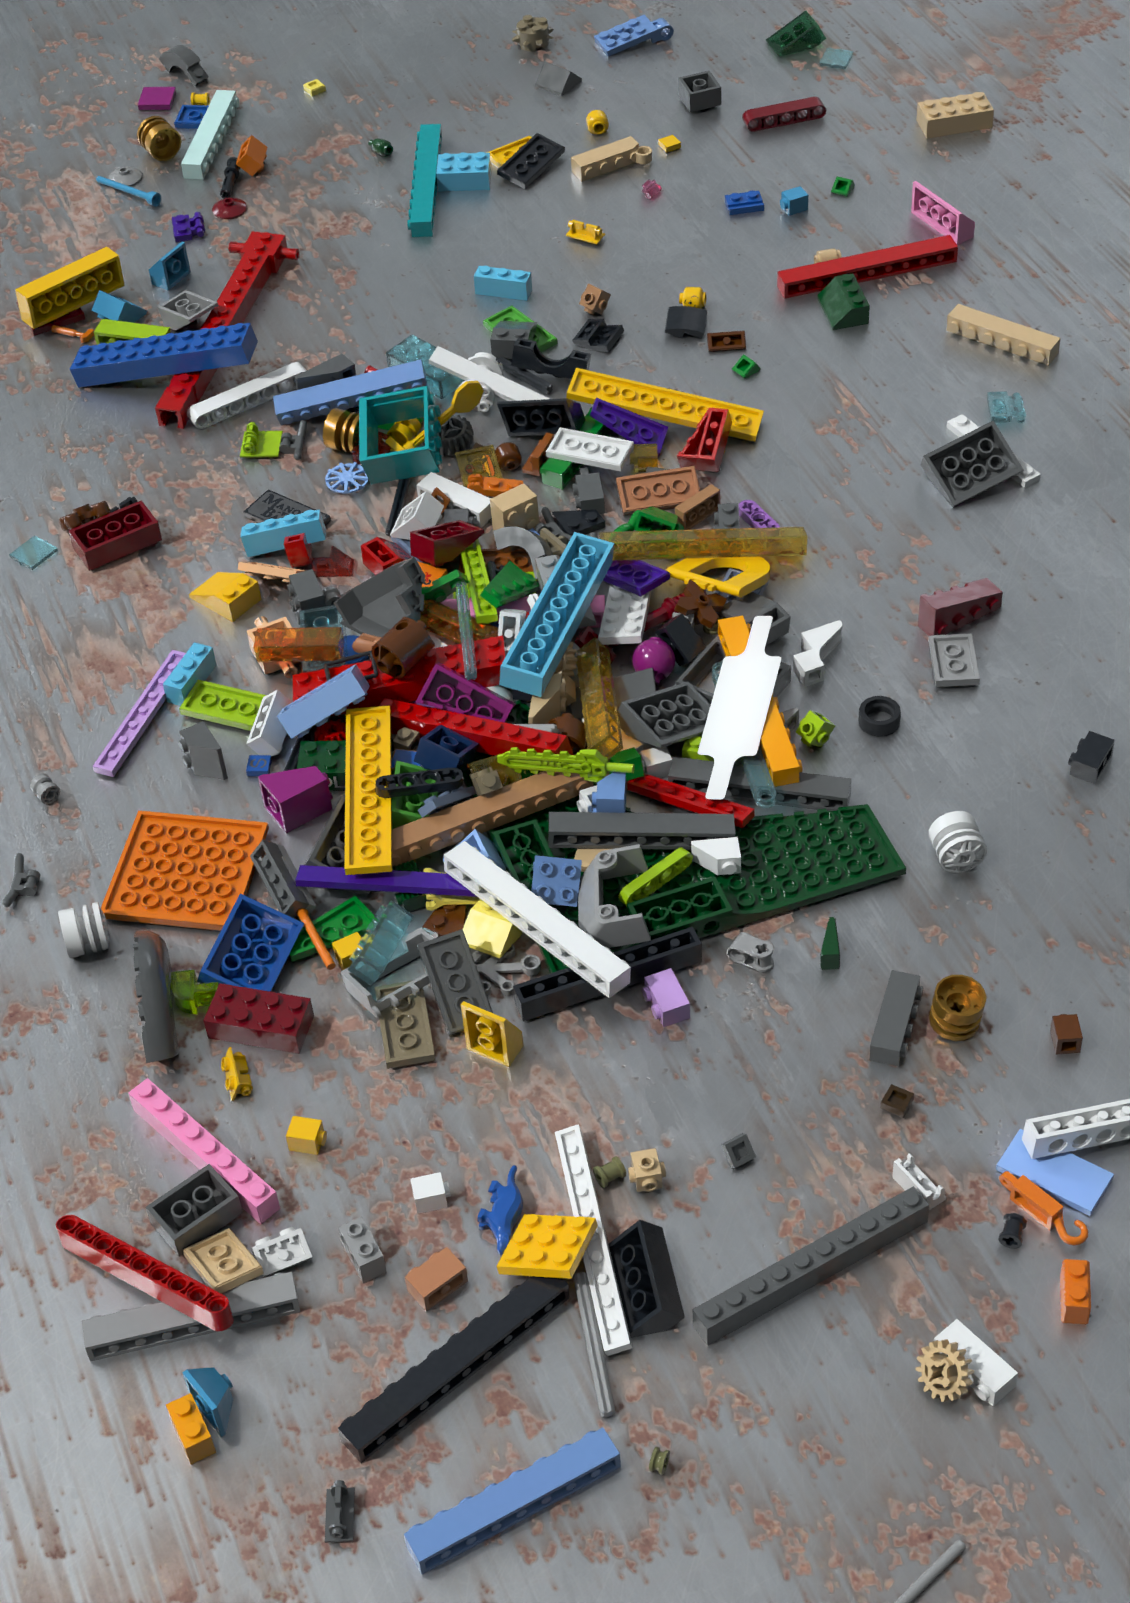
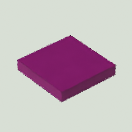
(157, 98)

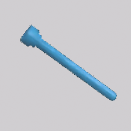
(152, 198)

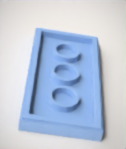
(1059, 1175)

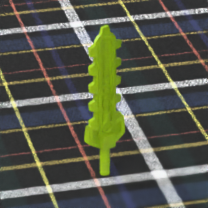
(587, 763)

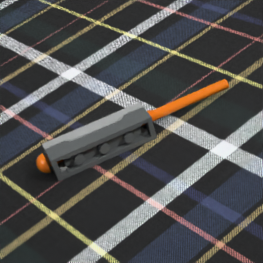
(292, 900)

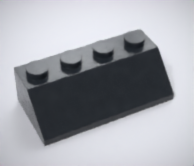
(540, 416)
(646, 1279)

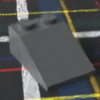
(505, 335)

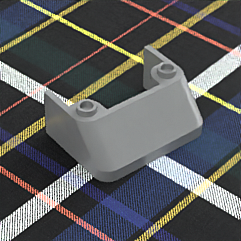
(604, 920)

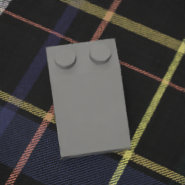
(184, 309)

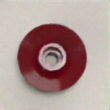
(229, 208)

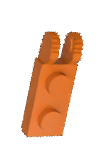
(491, 485)

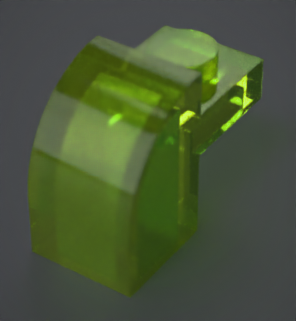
(190, 994)

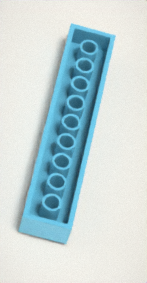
(556, 615)

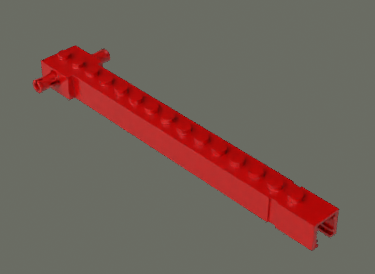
(260, 257)

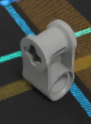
(750, 950)

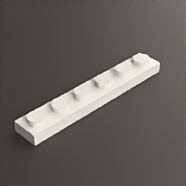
(962, 425)

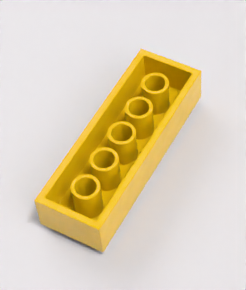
(69, 287)

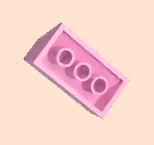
(941, 215)

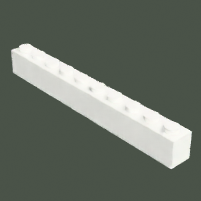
(537, 919)

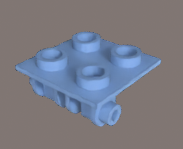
(556, 880)

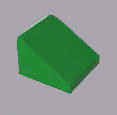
(842, 186)
(746, 367)

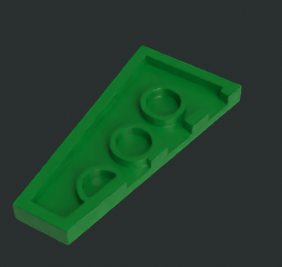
(509, 586)
(334, 925)

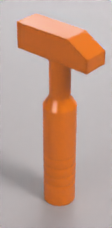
(84, 337)

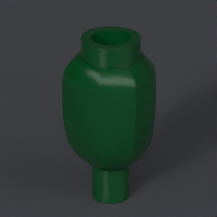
(381, 146)

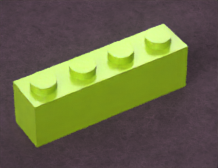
(112, 331)

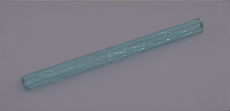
(466, 631)

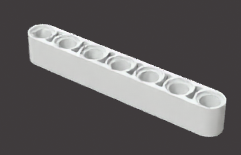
(244, 396)

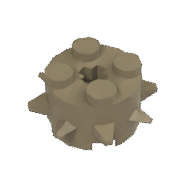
(532, 33)

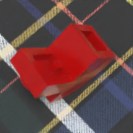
(298, 550)

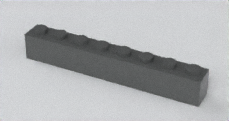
(811, 791)
(630, 829)

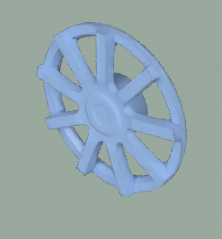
(346, 478)

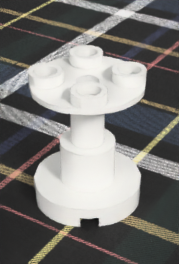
(489, 362)

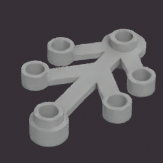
(492, 967)

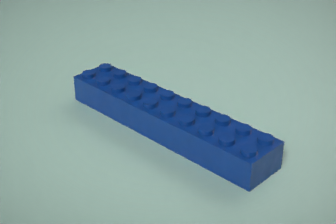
(164, 355)

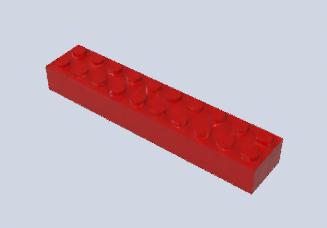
(488, 655)

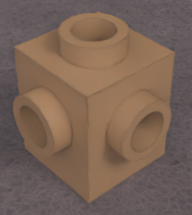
(594, 299)

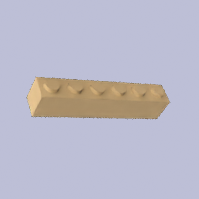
(1003, 334)

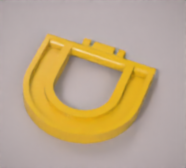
(755, 573)

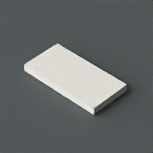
(590, 449)

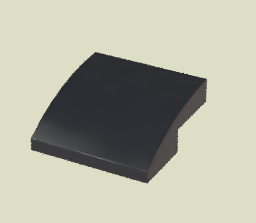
(686, 320)
(598, 336)

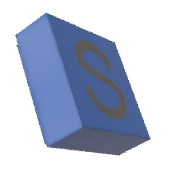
(258, 765)

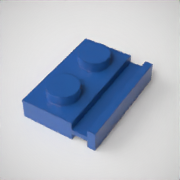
(744, 202)

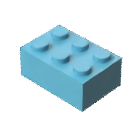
(463, 172)

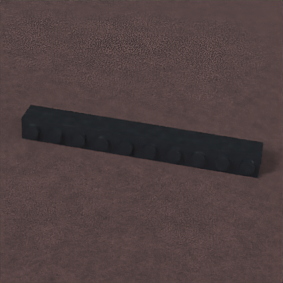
(451, 1365)

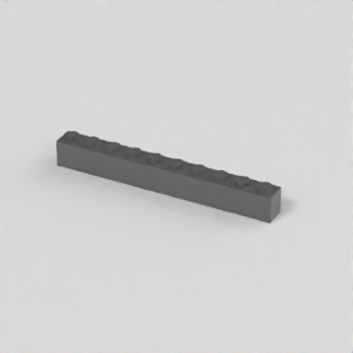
(810, 1265)

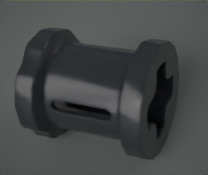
(1012, 1230)

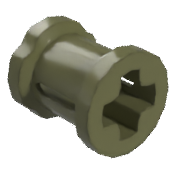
(609, 1172)

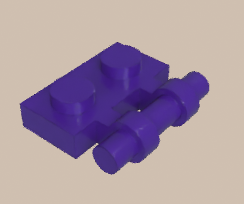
(187, 227)

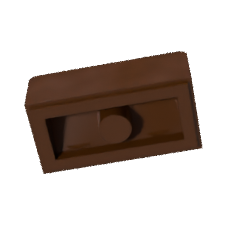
(726, 341)

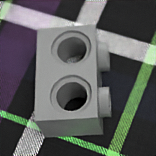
(362, 1250)

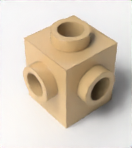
(646, 1170)

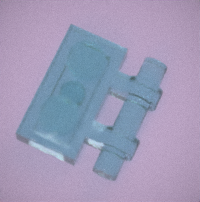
(1000, 409)

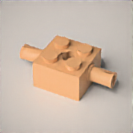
(269, 667)

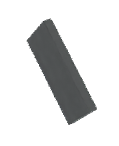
(626, 688)
(453, 977)

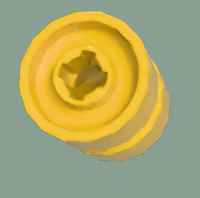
(405, 430)

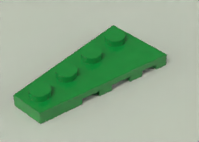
(444, 586)

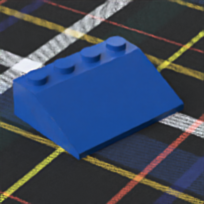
(251, 946)

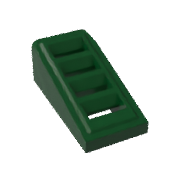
(830, 949)

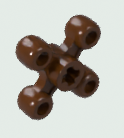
(84, 515)

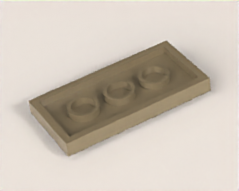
(405, 1028)

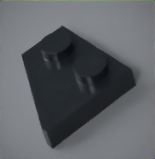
(579, 521)

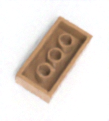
(698, 507)

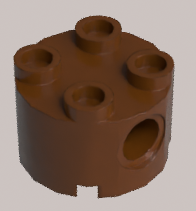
(573, 729)

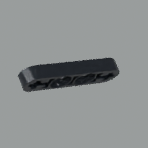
(418, 779)

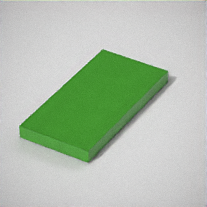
(542, 337)

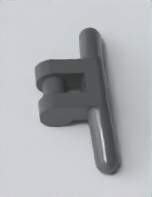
(294, 443)
(551, 525)
(29, 880)

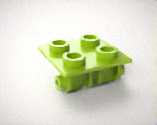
(260, 443)

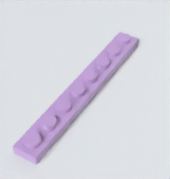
(137, 719)

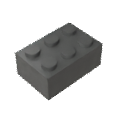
(194, 1209)

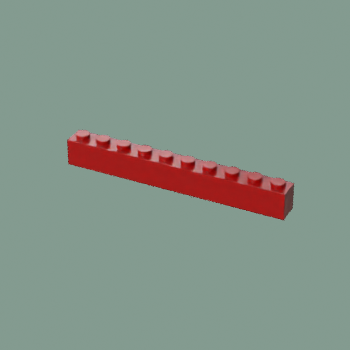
(868, 265)
(492, 735)

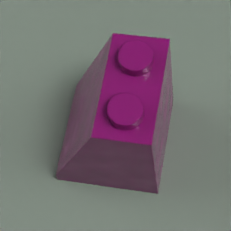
(296, 796)

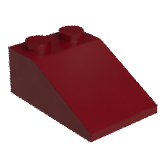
(443, 541)

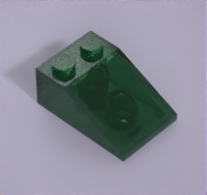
(797, 36)

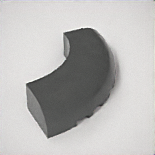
(154, 987)

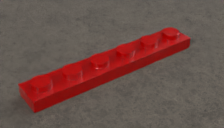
(689, 798)

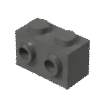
(727, 516)

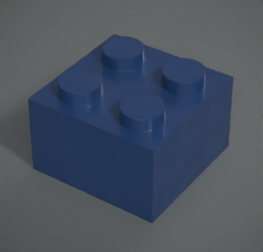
(445, 749)

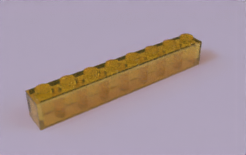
(598, 699)

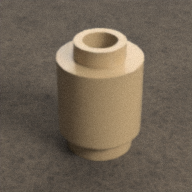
(826, 255)

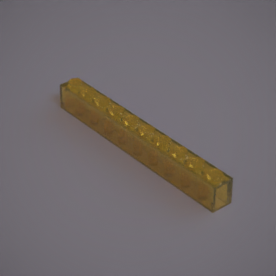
(707, 543)

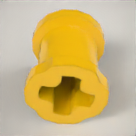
(200, 99)

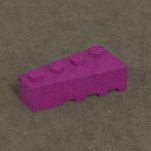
(455, 693)

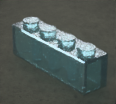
(380, 942)

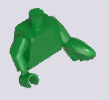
(651, 520)

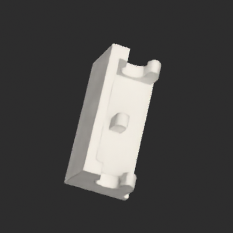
(910, 1175)

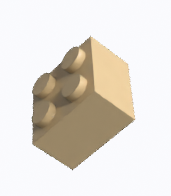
(515, 508)

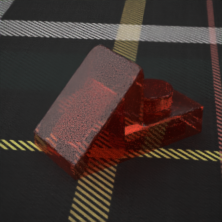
(334, 566)

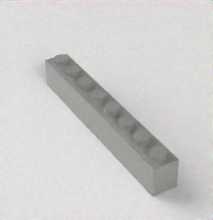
(161, 1324)

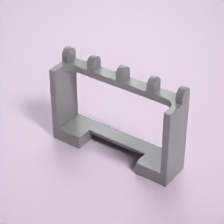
(355, 985)

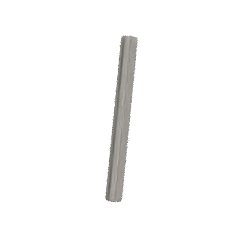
(594, 1345)

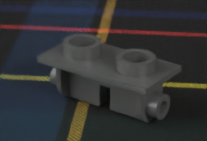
(339, 1513)

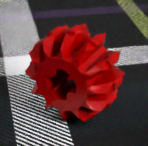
(331, 731)

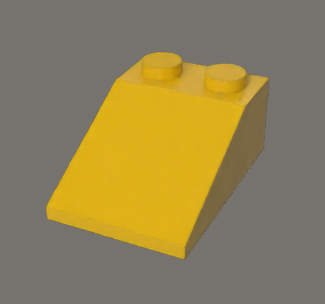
(228, 594)
(491, 1035)

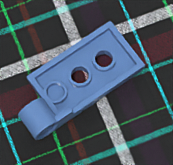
(633, 33)

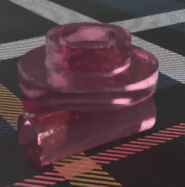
(651, 188)

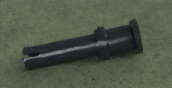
(231, 174)

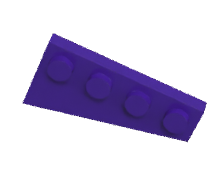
(629, 424)

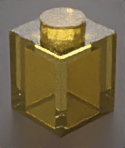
(644, 456)

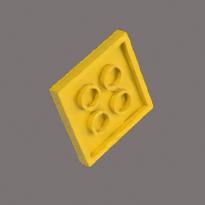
(547, 1246)

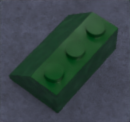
(844, 303)

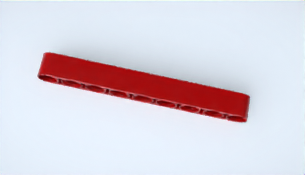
(145, 1272)

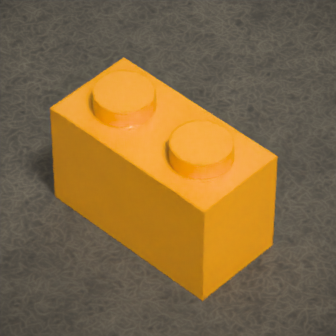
(191, 1428)

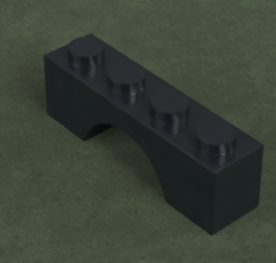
(528, 356)

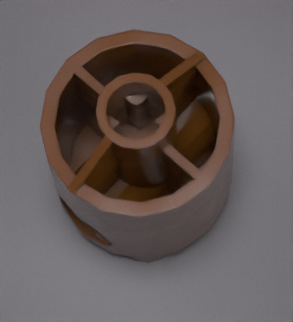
(402, 647)

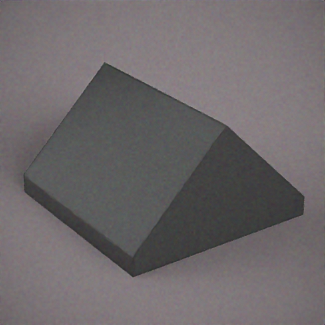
(557, 79)

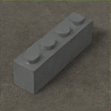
(895, 1018)

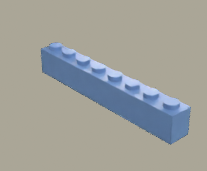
(346, 392)
(512, 1500)

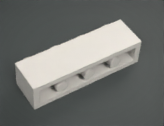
(460, 497)

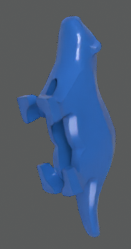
(505, 1210)

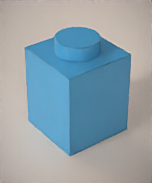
(794, 200)

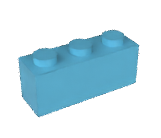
(503, 283)
(194, 666)

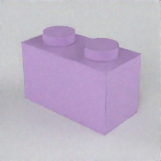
(666, 998)

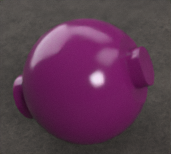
(656, 655)

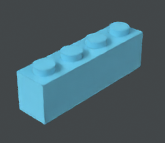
(270, 534)

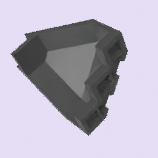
(384, 599)

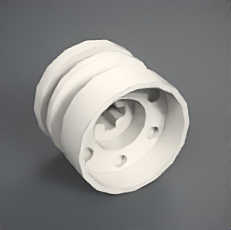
(957, 841)
(84, 929)

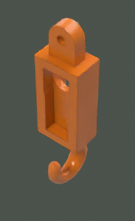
(1041, 1206)

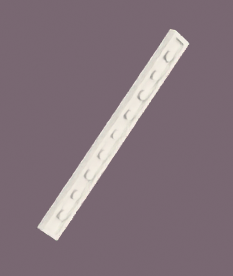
(597, 1256)

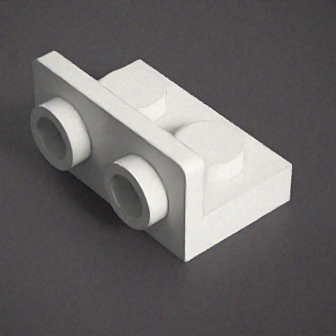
(282, 1251)

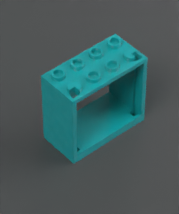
(394, 408)

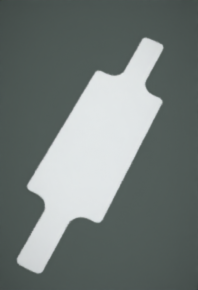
(739, 707)

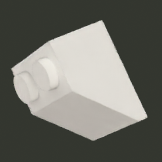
(417, 515)

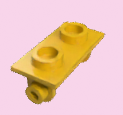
(591, 234)
(236, 1082)

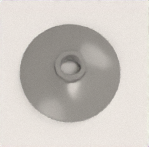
(126, 175)

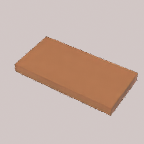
(657, 489)

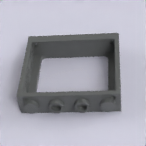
(713, 654)

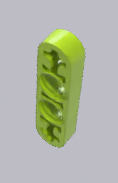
(656, 876)

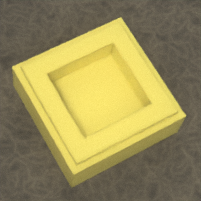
(314, 87)

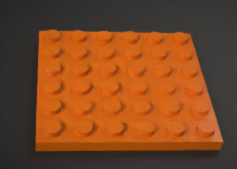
(183, 870)

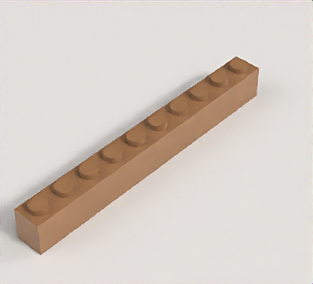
(483, 814)

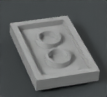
(954, 660)

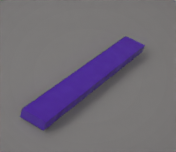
(383, 881)

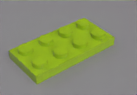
(222, 705)

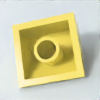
(489, 930)

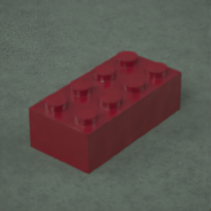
(115, 535)
(259, 1018)

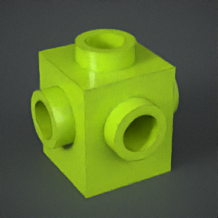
(815, 729)

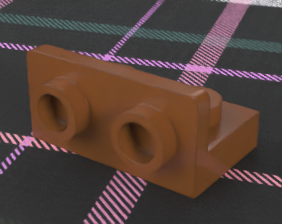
(538, 456)

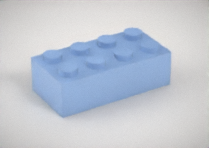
(323, 701)

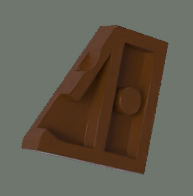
(445, 920)

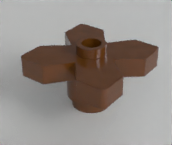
(701, 605)

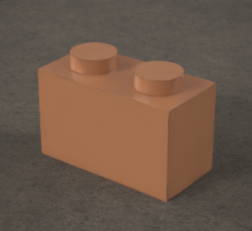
(436, 1278)

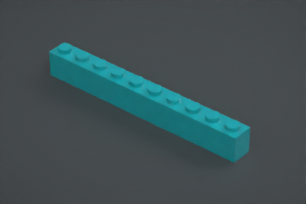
(425, 181)

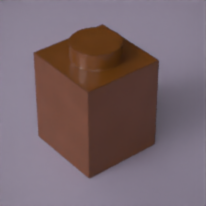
(1066, 1034)

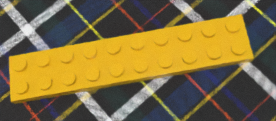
(660, 402)
(366, 814)

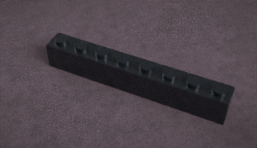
(568, 988)

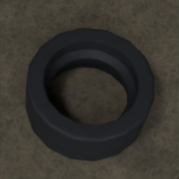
(877, 704)

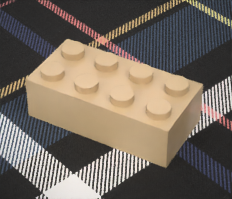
(955, 115)

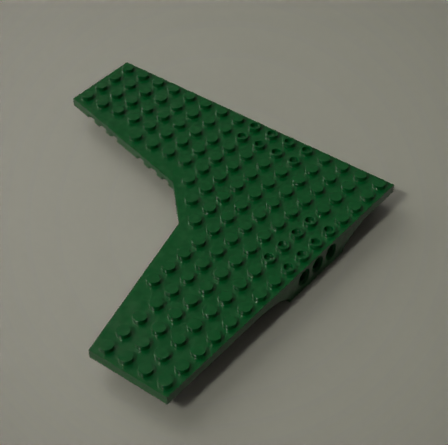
(782, 866)

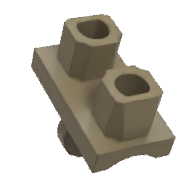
(556, 544)

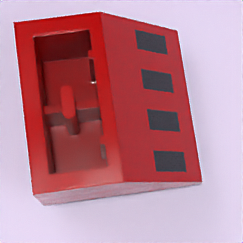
(381, 554)

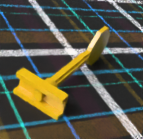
(463, 401)

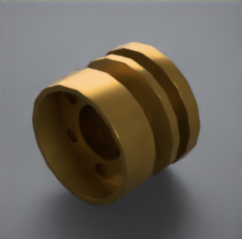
(159, 138)
(341, 430)
(957, 1007)

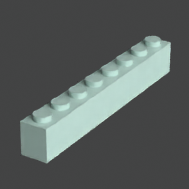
(209, 134)

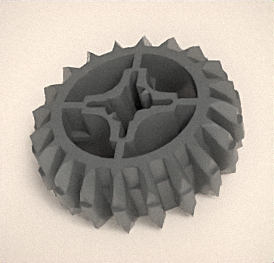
(455, 435)

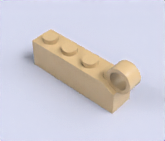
(609, 158)

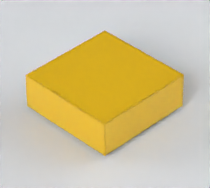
(669, 143)

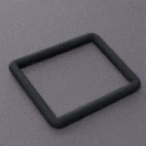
(376, 673)

